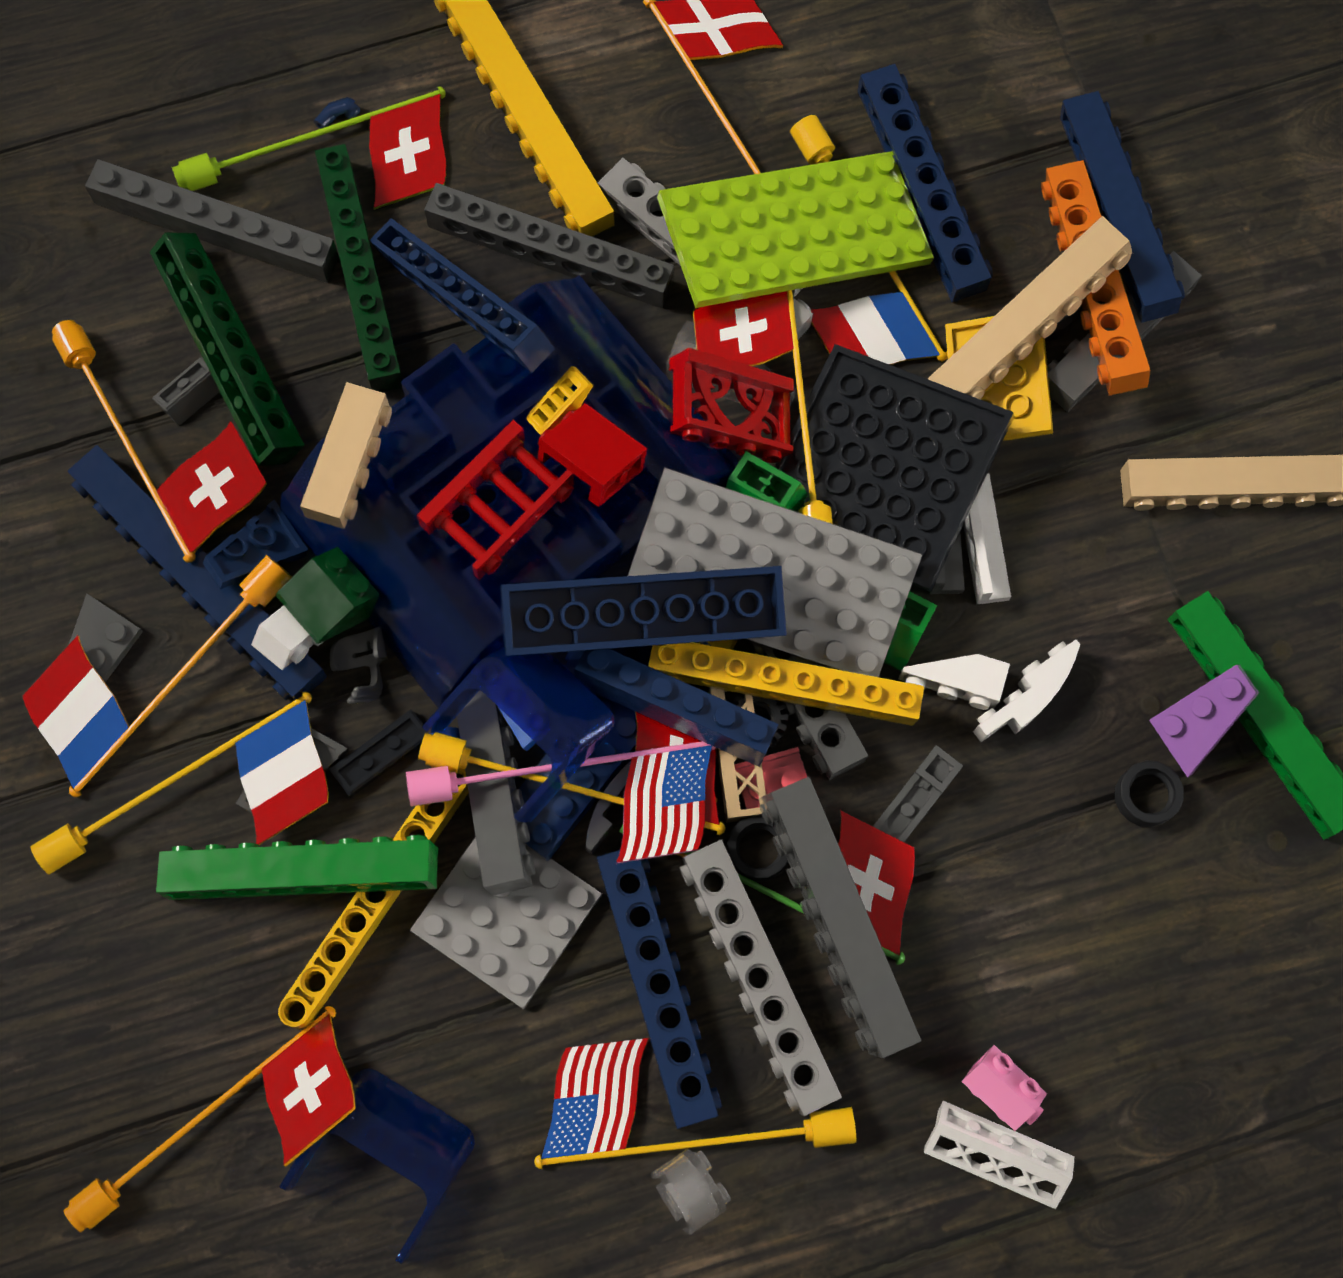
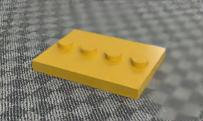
(1021, 390)

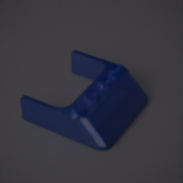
(545, 704)
(404, 1136)

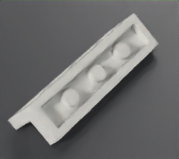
(986, 548)
(1004, 1149)

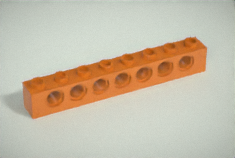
(1118, 374)

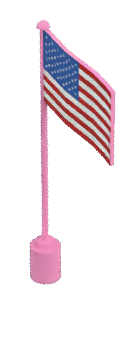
(660, 796)

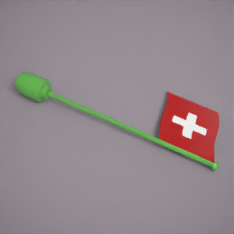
(882, 875)

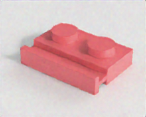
(778, 771)

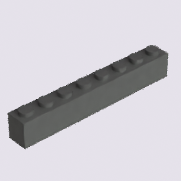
(212, 220)

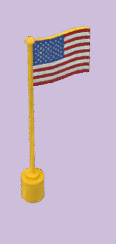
(598, 1105)

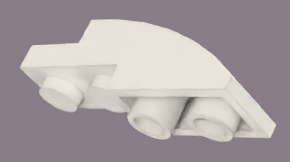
(1039, 687)

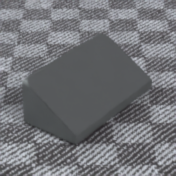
(187, 392)

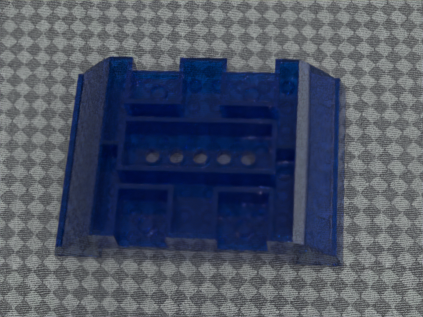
(453, 406)

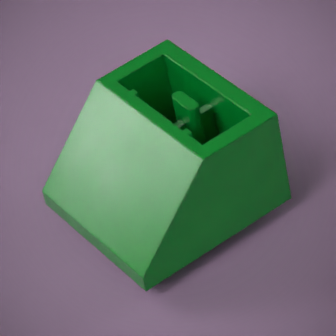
(766, 483)
(909, 630)

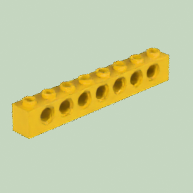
(790, 681)

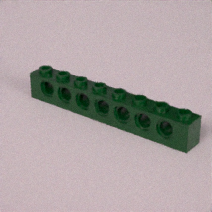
(359, 268)
(226, 349)

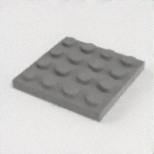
(507, 936)

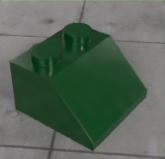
(328, 595)

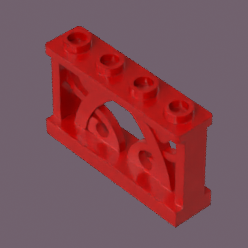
(716, 429)

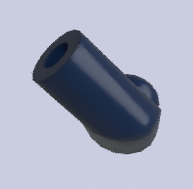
(336, 108)

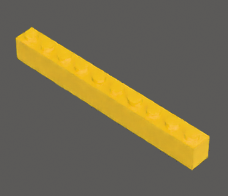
(529, 115)

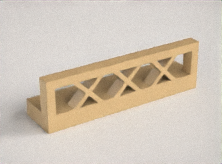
(728, 775)

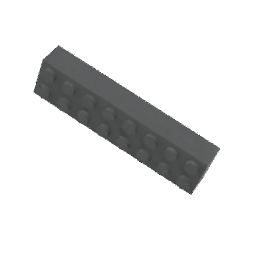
(840, 919)

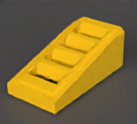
(553, 407)

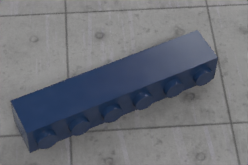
(676, 704)

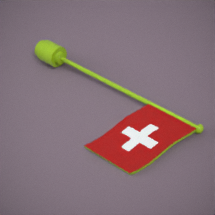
(403, 150)

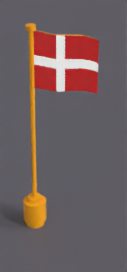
(715, 31)

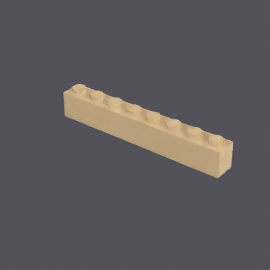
(1036, 310)
(1232, 481)

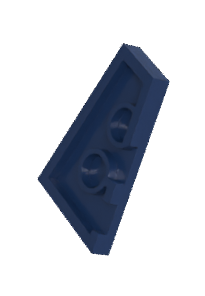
(263, 535)

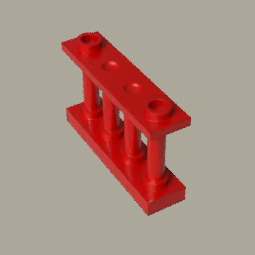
(487, 468)

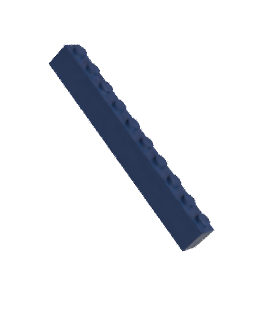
(142, 520)

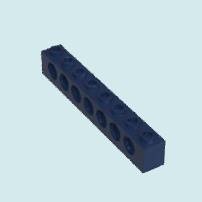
(958, 279)
(463, 295)
(684, 1109)

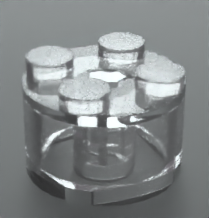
(691, 1190)

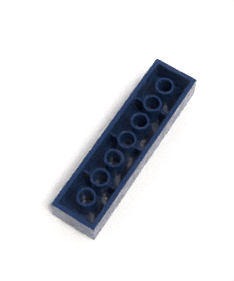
(642, 610)

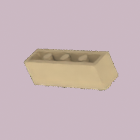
(345, 456)

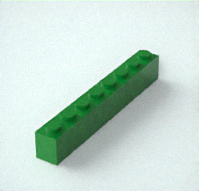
(1269, 718)
(298, 868)

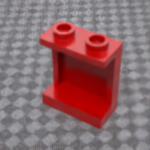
(593, 452)

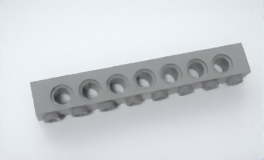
(638, 211)
(821, 1088)

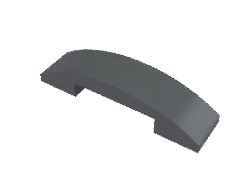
(919, 794)
(599, 826)

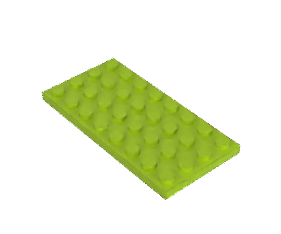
(793, 228)

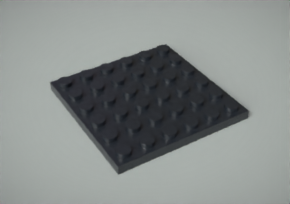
(896, 454)

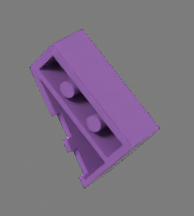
(1203, 717)

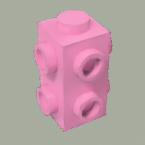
(1005, 1088)

